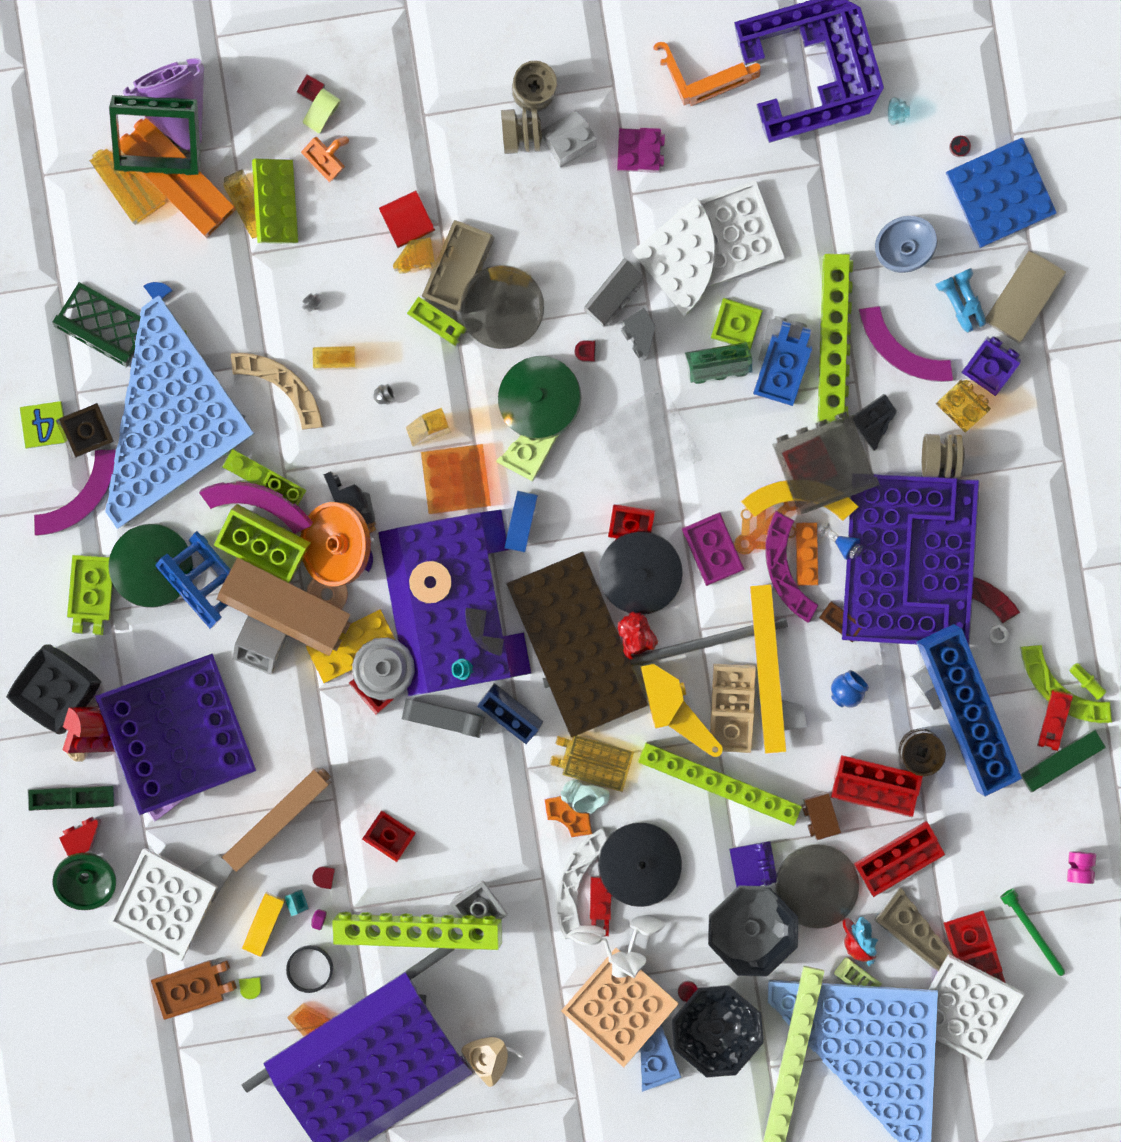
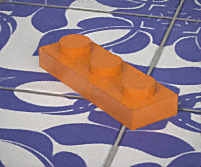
(806, 554)

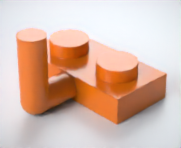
(324, 158)

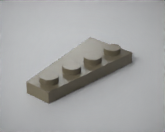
(910, 928)

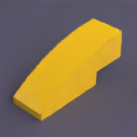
(263, 924)

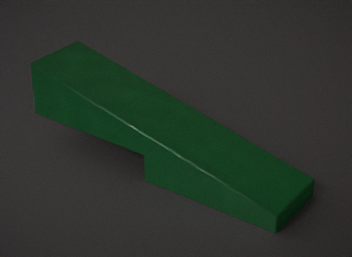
(1063, 760)
(70, 798)

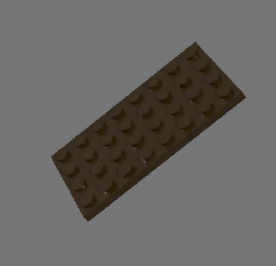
(577, 644)

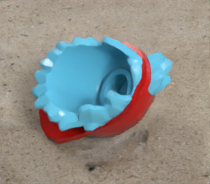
(859, 940)

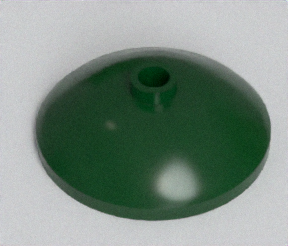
(84, 891)

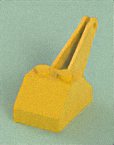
(669, 708)

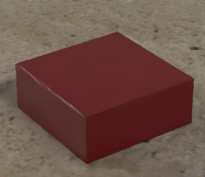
(310, 88)

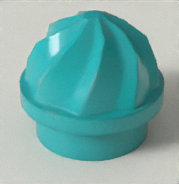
(462, 669)

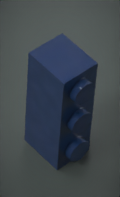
(510, 713)

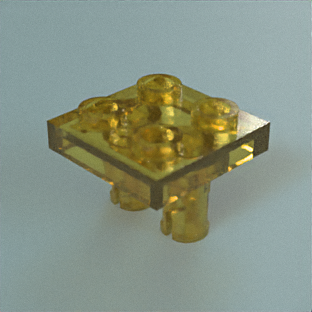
(963, 405)

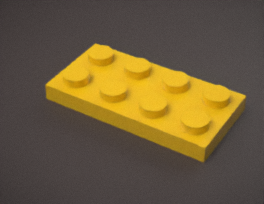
(357, 635)

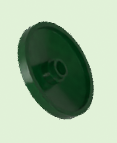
(539, 397)
(134, 562)

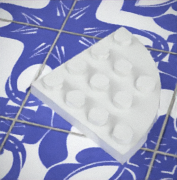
(681, 255)

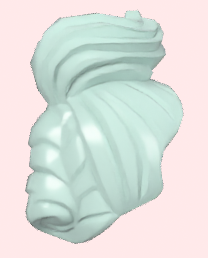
(584, 797)

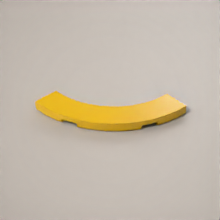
(779, 492)

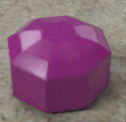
(318, 919)

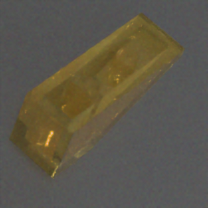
(242, 197)

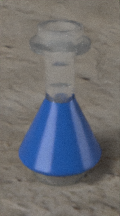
(848, 546)

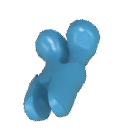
(972, 304)

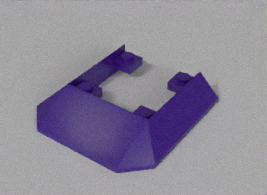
(849, 52)

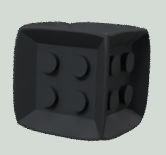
(52, 685)

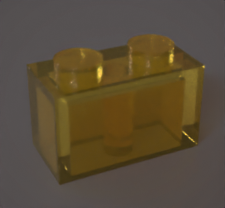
(334, 358)

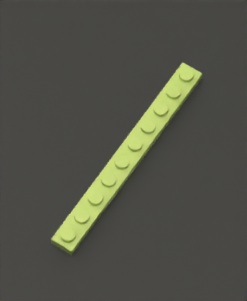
(794, 1054)

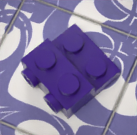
(992, 365)

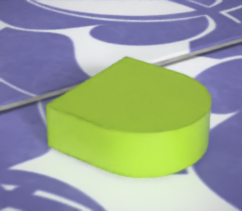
(250, 987)

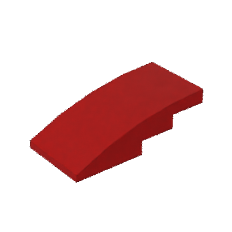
(973, 943)

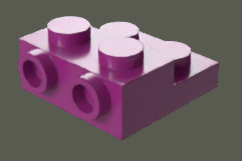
(640, 150)

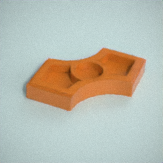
(576, 822)

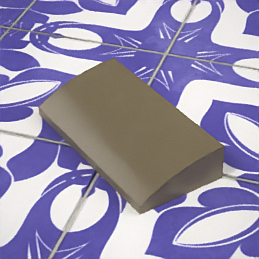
(457, 263)
(1024, 296)

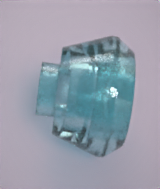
(897, 111)

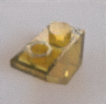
(415, 254)

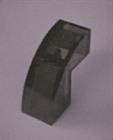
(476, 624)

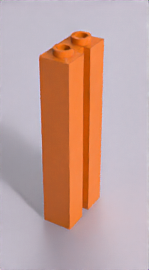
(189, 193)

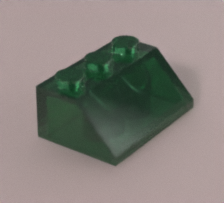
(719, 362)

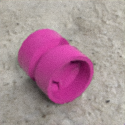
(1081, 867)

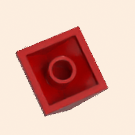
(629, 519)
(389, 836)

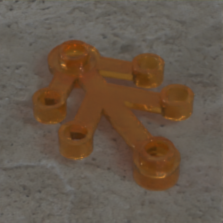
(761, 529)

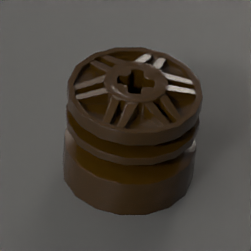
(933, 755)

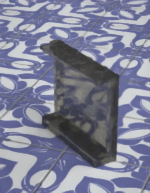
(824, 463)

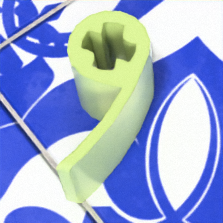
(320, 110)

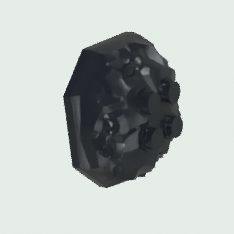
(717, 1031)

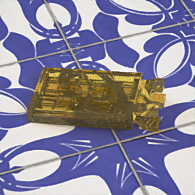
(594, 762)

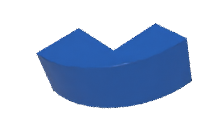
(521, 521)

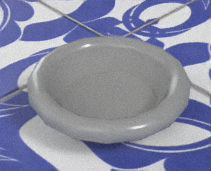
(383, 668)

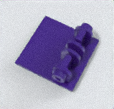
(753, 864)

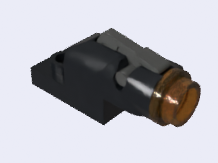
(354, 497)

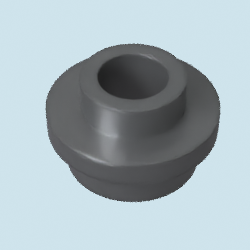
(311, 301)

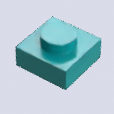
(296, 902)

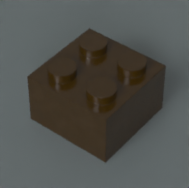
(84, 431)

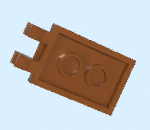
(191, 988)

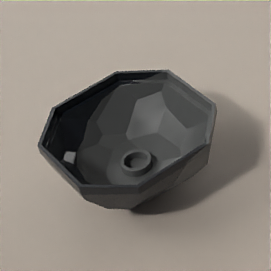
(753, 931)

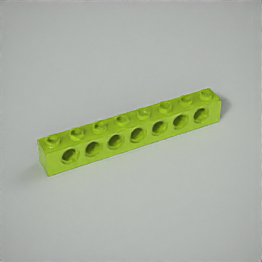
(830, 264)
(719, 784)
(345, 935)

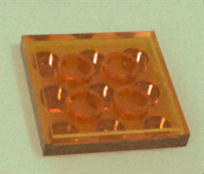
(455, 479)

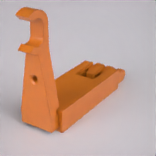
(711, 85)

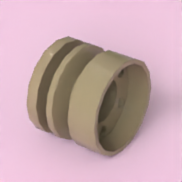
(536, 74)
(520, 130)
(943, 456)

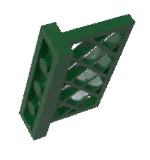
(88, 336)

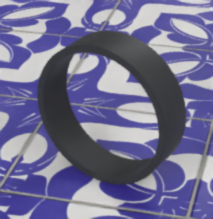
(303, 989)

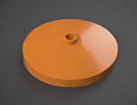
(338, 544)

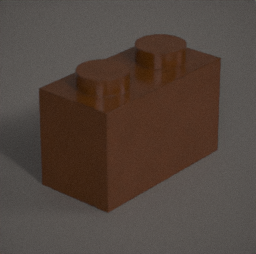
(821, 816)

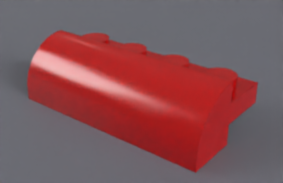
(86, 731)
(876, 786)
(899, 858)

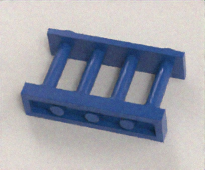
(183, 582)

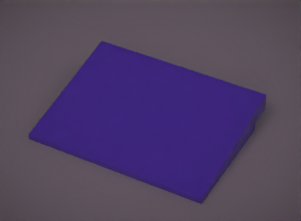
(913, 559)

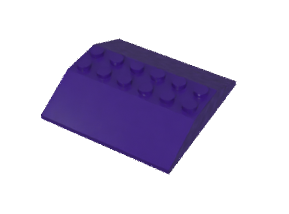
(175, 734)

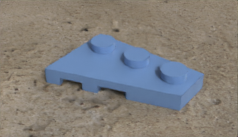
(658, 1061)

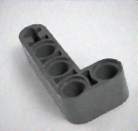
(443, 717)

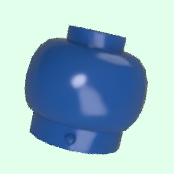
(848, 689)

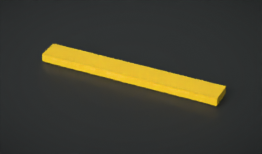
(768, 669)

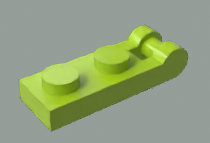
(436, 320)

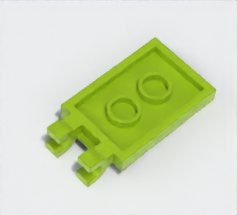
(89, 593)

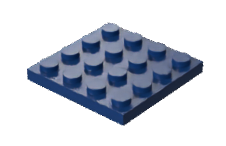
(1001, 192)

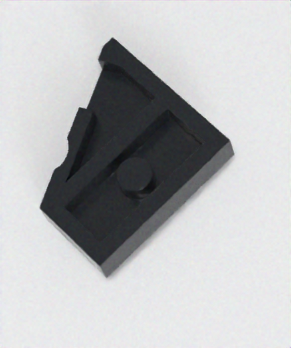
(874, 420)

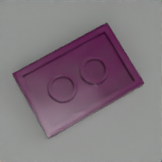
(712, 549)

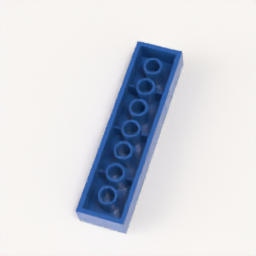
(969, 710)

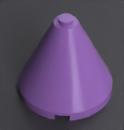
(173, 82)

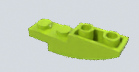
(258, 474)

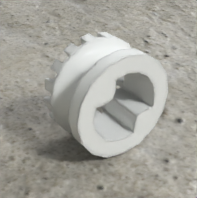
(994, 639)

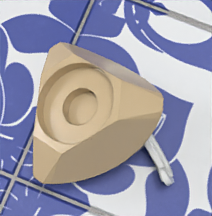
(488, 1058)

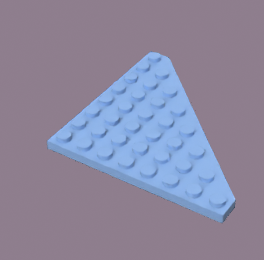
(172, 417)
(878, 1047)

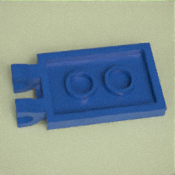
(784, 366)

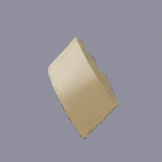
(733, 707)

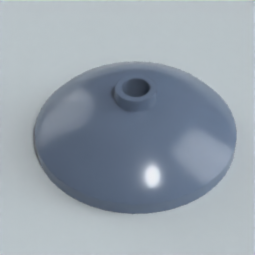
(904, 235)

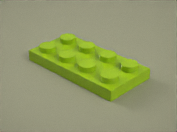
(275, 201)

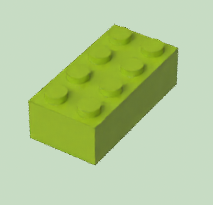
(262, 543)

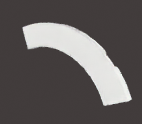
(570, 880)

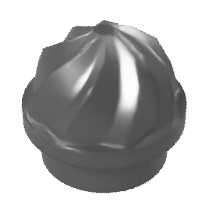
(383, 394)

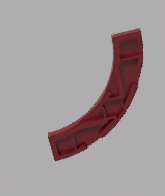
(994, 600)

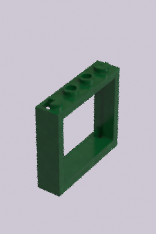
(157, 108)

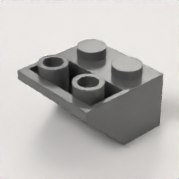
(640, 330)

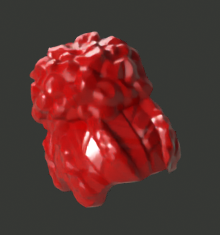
(636, 634)

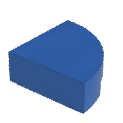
(157, 289)

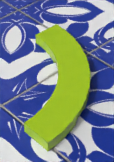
(1044, 683)

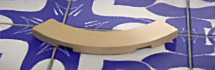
(284, 379)

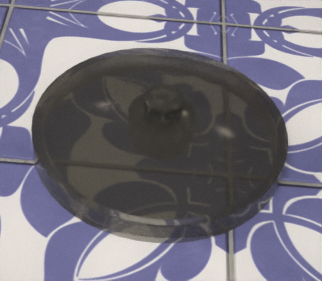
(502, 306)
(818, 885)

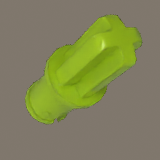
(1087, 681)

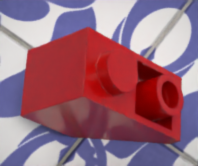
(80, 839)

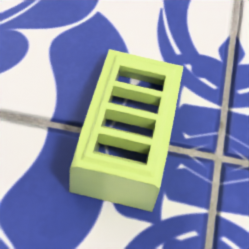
(848, 968)

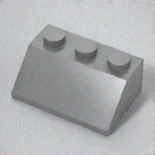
(614, 293)

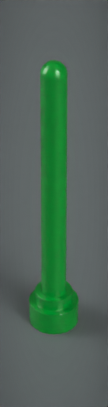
(1010, 898)

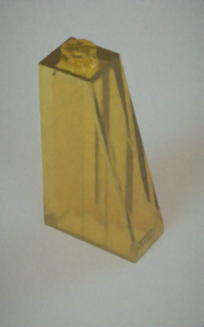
(131, 190)
(428, 427)

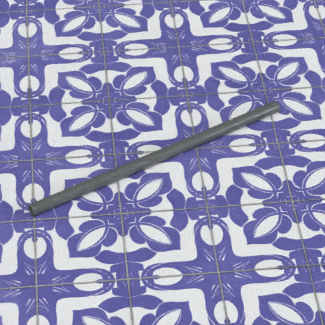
(696, 644)
(412, 972)

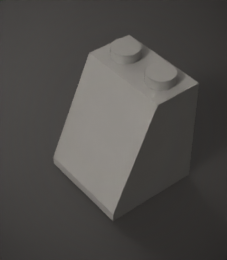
(569, 138)
(258, 645)

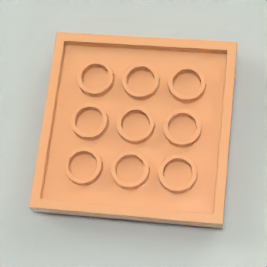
(619, 1011)

